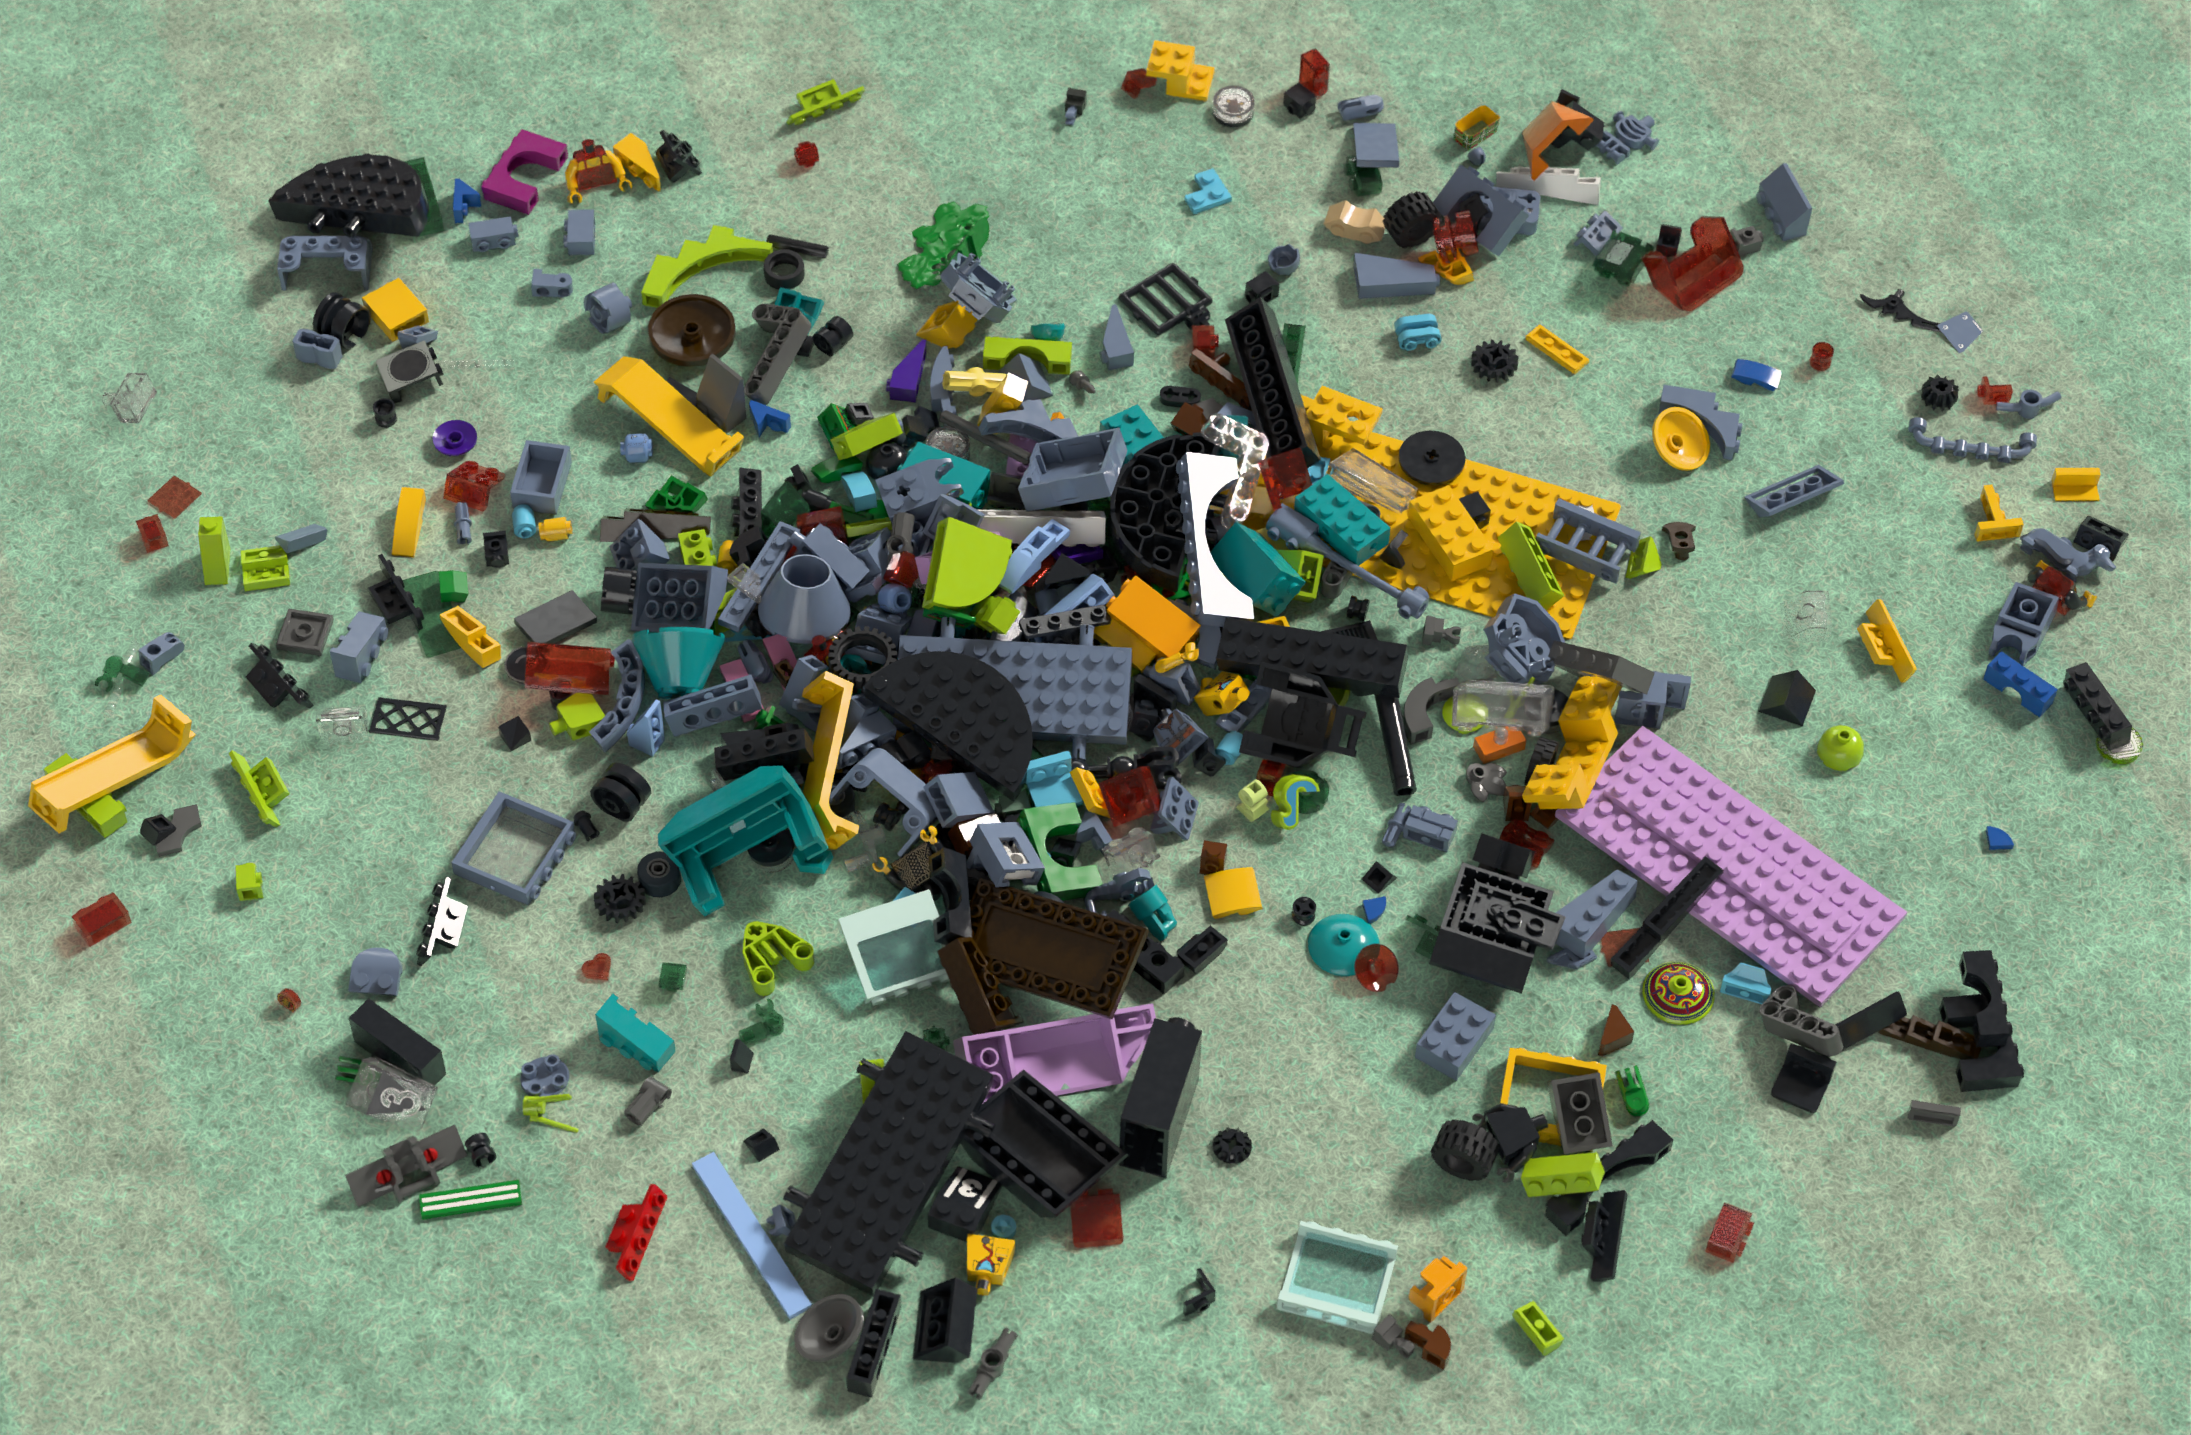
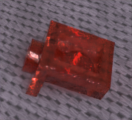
(1137, 80)

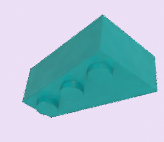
(633, 1037)

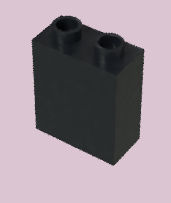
(1160, 1096)

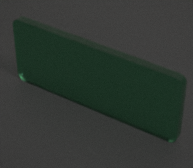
(426, 596)

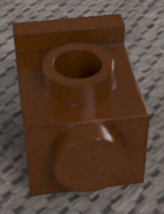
(1212, 857)

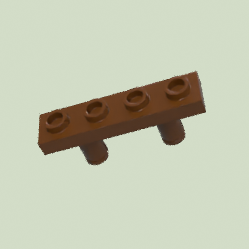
(1217, 376)

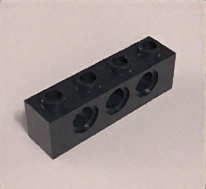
(779, 749)
(1163, 976)
(873, 1343)

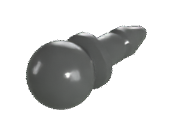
(1081, 381)

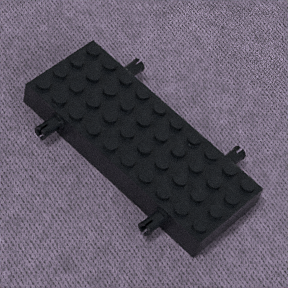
(889, 1163)

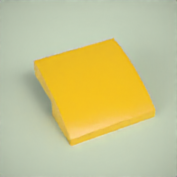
(1233, 892)

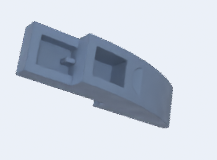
(939, 396)

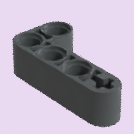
(1783, 1018)

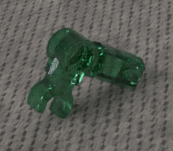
(116, 664)
(772, 1025)

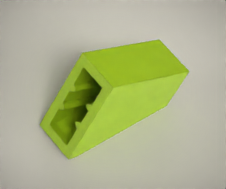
(866, 436)
(214, 550)

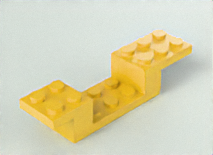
(1588, 738)

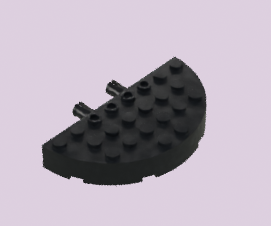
(355, 195)
(1147, 511)

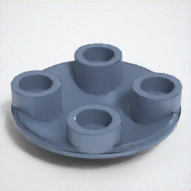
(544, 1076)

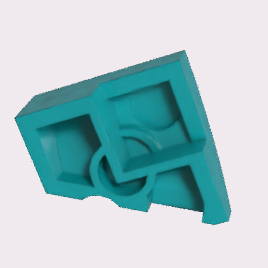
(804, 303)

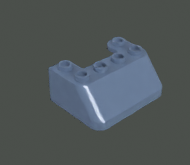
(356, 254)

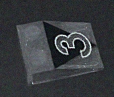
(391, 1094)

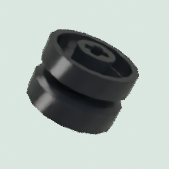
(620, 792)

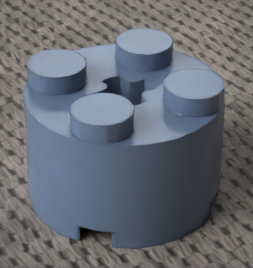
(608, 308)

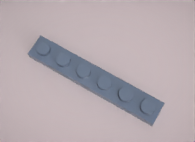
(766, 566)

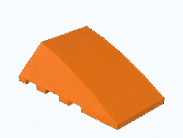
(1546, 128)

